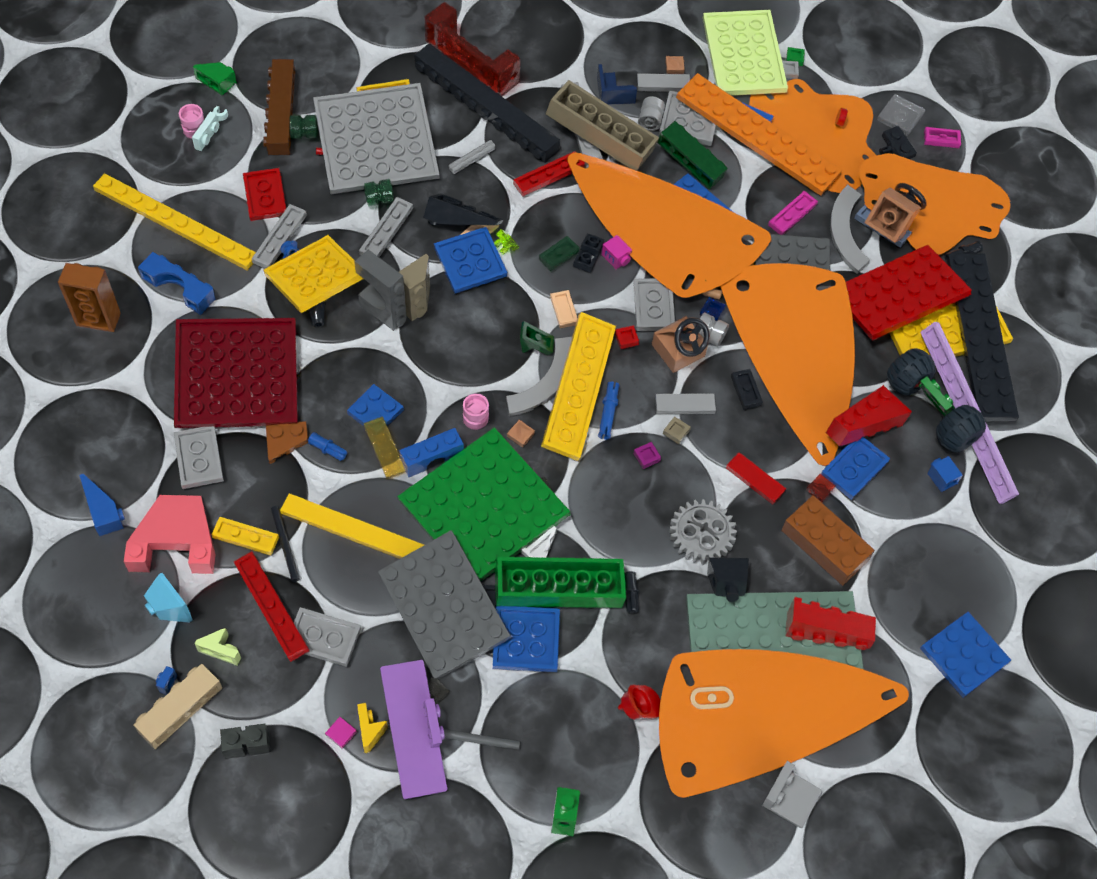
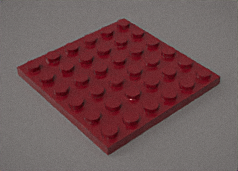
(235, 372)

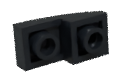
(588, 252)

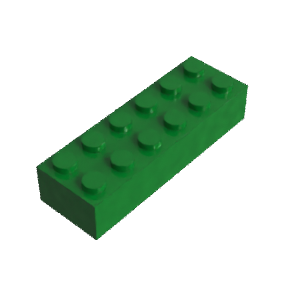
(560, 582)

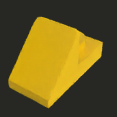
(370, 732)

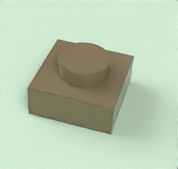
(676, 430)

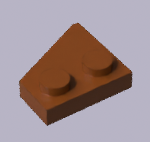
(285, 438)

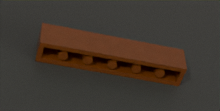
(280, 107)

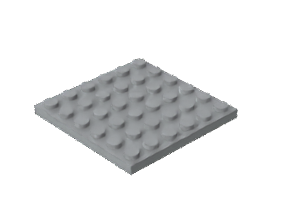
(375, 137)

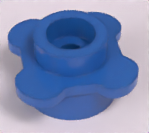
(289, 248)

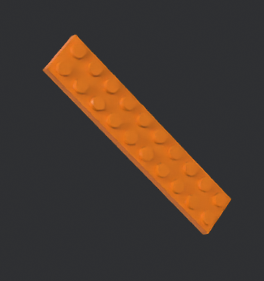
(759, 134)

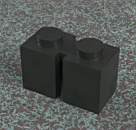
(254, 737)

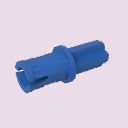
(327, 446)

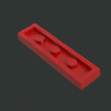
(544, 175)

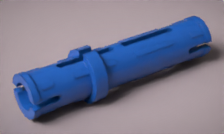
(610, 403)

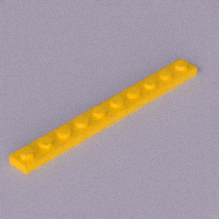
(175, 221)

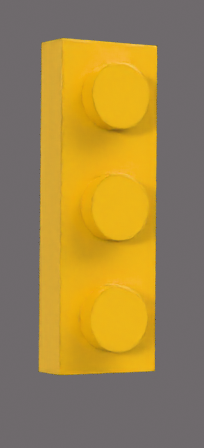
(245, 536)

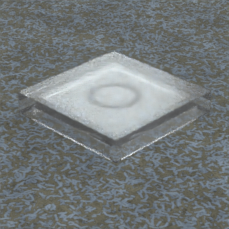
(901, 113)

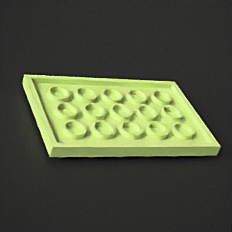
(745, 52)

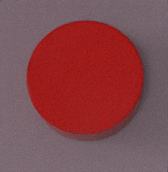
(841, 117)

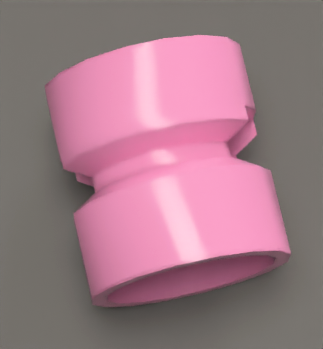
(191, 119)
(475, 411)

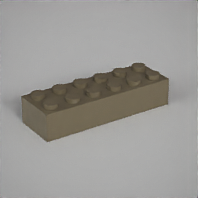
(602, 125)

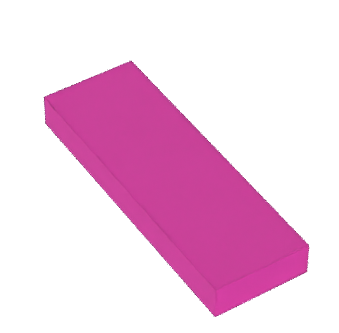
(792, 213)

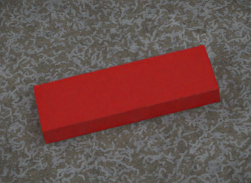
(756, 478)

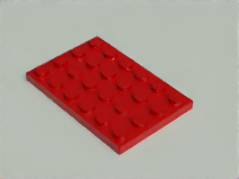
(903, 291)

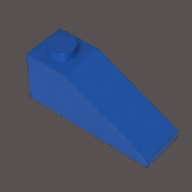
(103, 509)

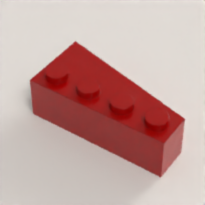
(870, 415)
(829, 625)

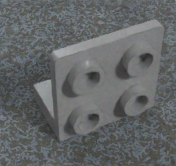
(792, 796)

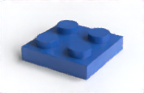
(373, 405)

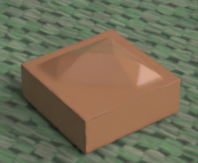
(674, 65)
(520, 433)

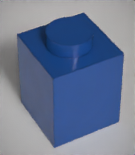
(944, 473)

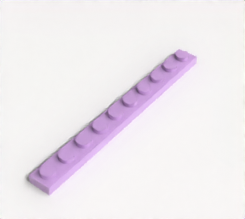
(961, 395)

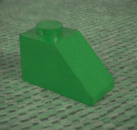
(215, 76)

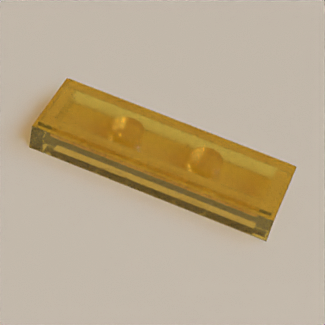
(384, 447)

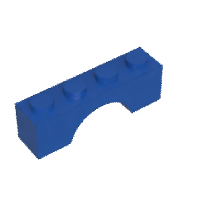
(159, 271)

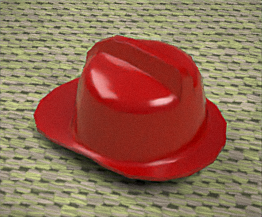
(640, 702)

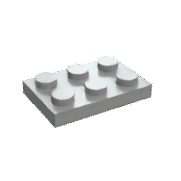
(652, 305)
(198, 457)
(327, 636)

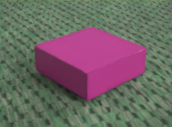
(340, 732)

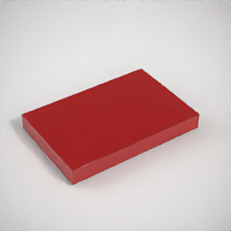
(264, 194)

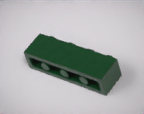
(692, 155)

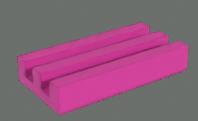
(942, 140)

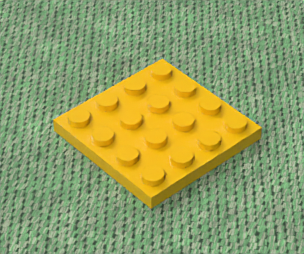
(313, 273)

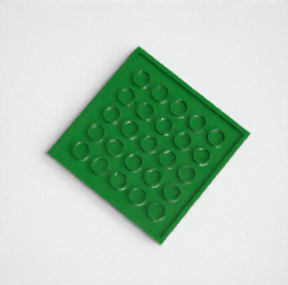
(487, 501)

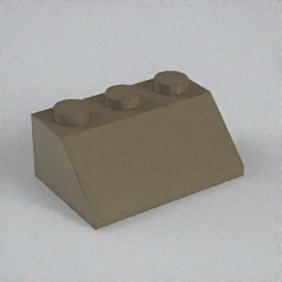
(416, 287)

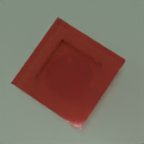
(821, 487)

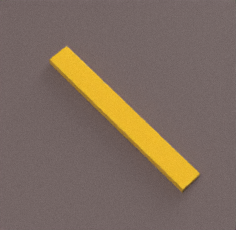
(348, 527)

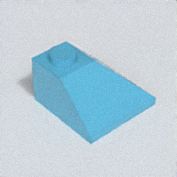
(166, 602)

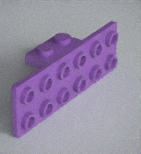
(414, 729)

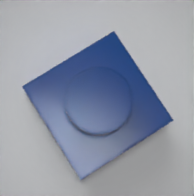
(166, 680)

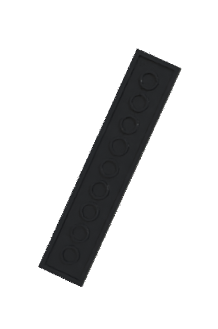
(983, 340)

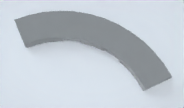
(841, 230)
(546, 387)

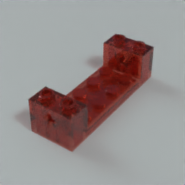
(441, 32)

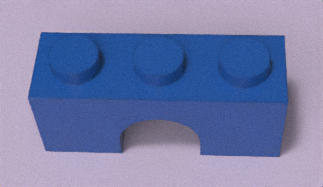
(419, 455)

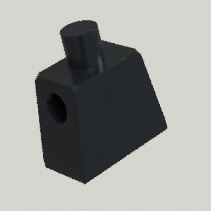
(728, 576)

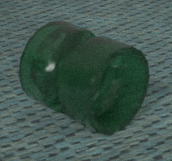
(303, 126)
(378, 192)

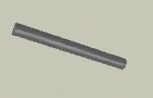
(481, 739)

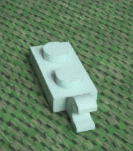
(208, 127)

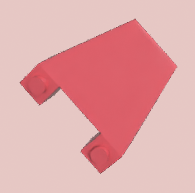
(172, 524)

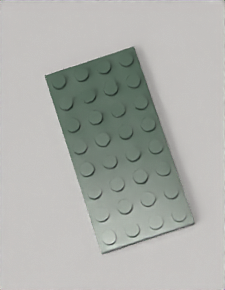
(759, 623)

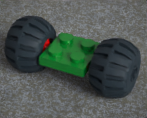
(959, 426)

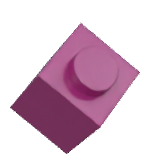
(616, 252)

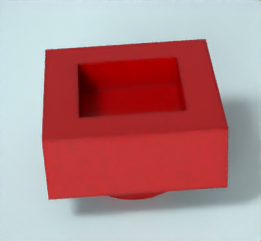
(627, 337)

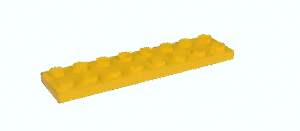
(578, 387)

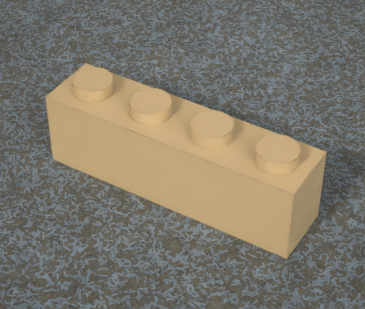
(177, 706)

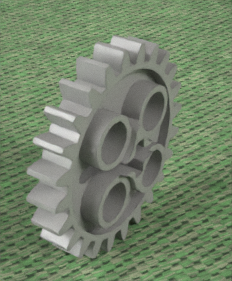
(712, 517)

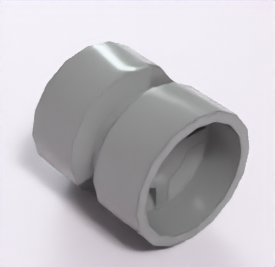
(651, 113)
(716, 329)

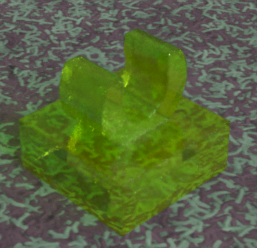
(507, 241)

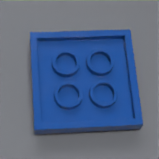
(470, 260)
(532, 640)
(965, 654)

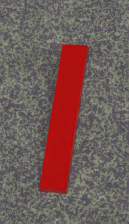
(271, 606)

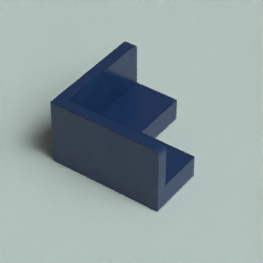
(610, 92)

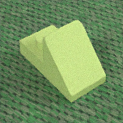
(215, 646)

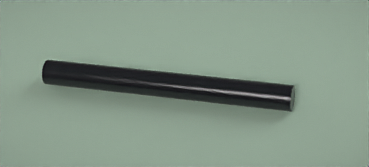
(285, 544)

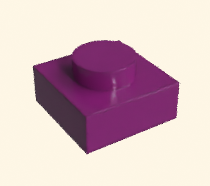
(647, 455)

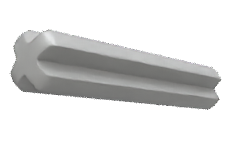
(471, 157)

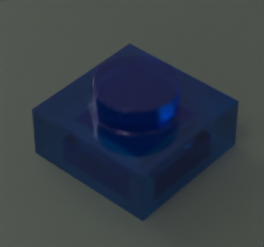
(713, 308)

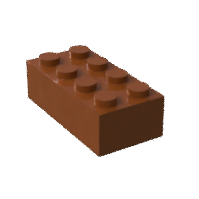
(89, 297)
(827, 540)

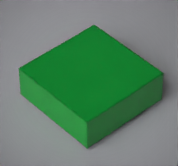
(796, 55)

